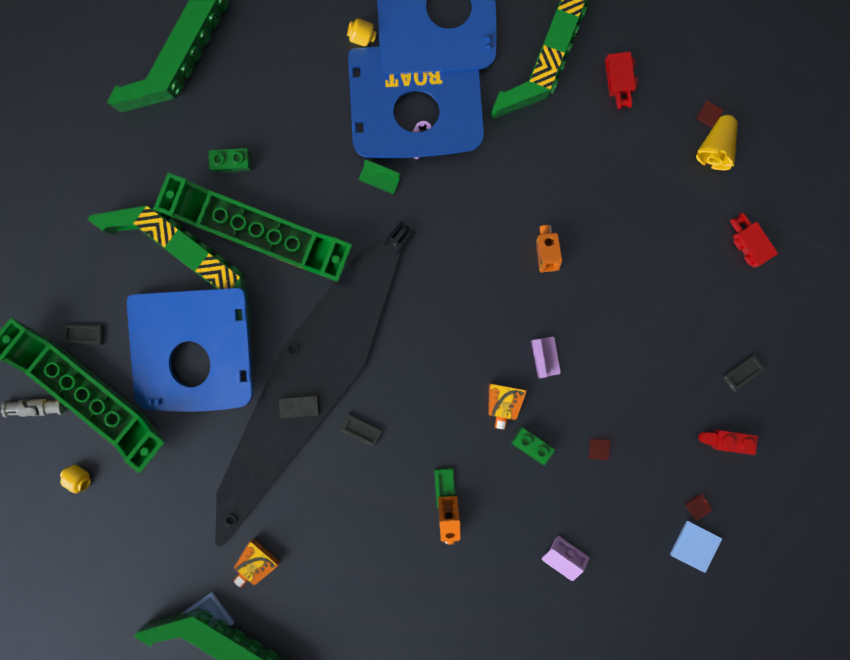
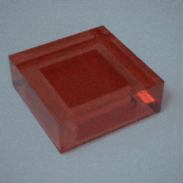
(709, 114)
(599, 449)
(698, 507)

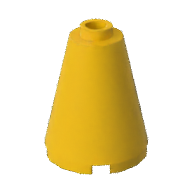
(720, 144)

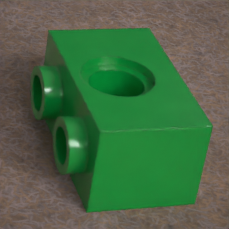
(230, 160)
(532, 446)

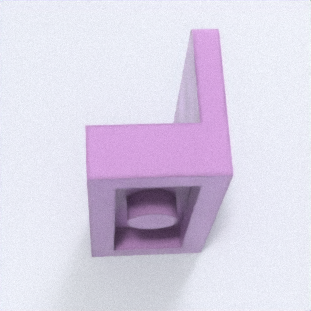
(546, 357)
(566, 558)

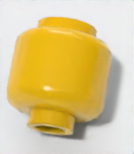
(361, 32)
(75, 479)

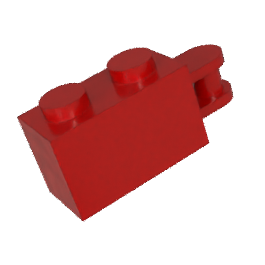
(621, 77)
(752, 241)
(730, 441)

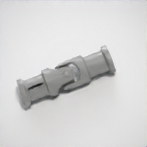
(31, 407)

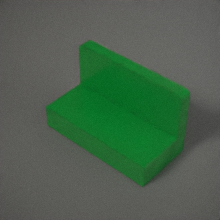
(380, 177)

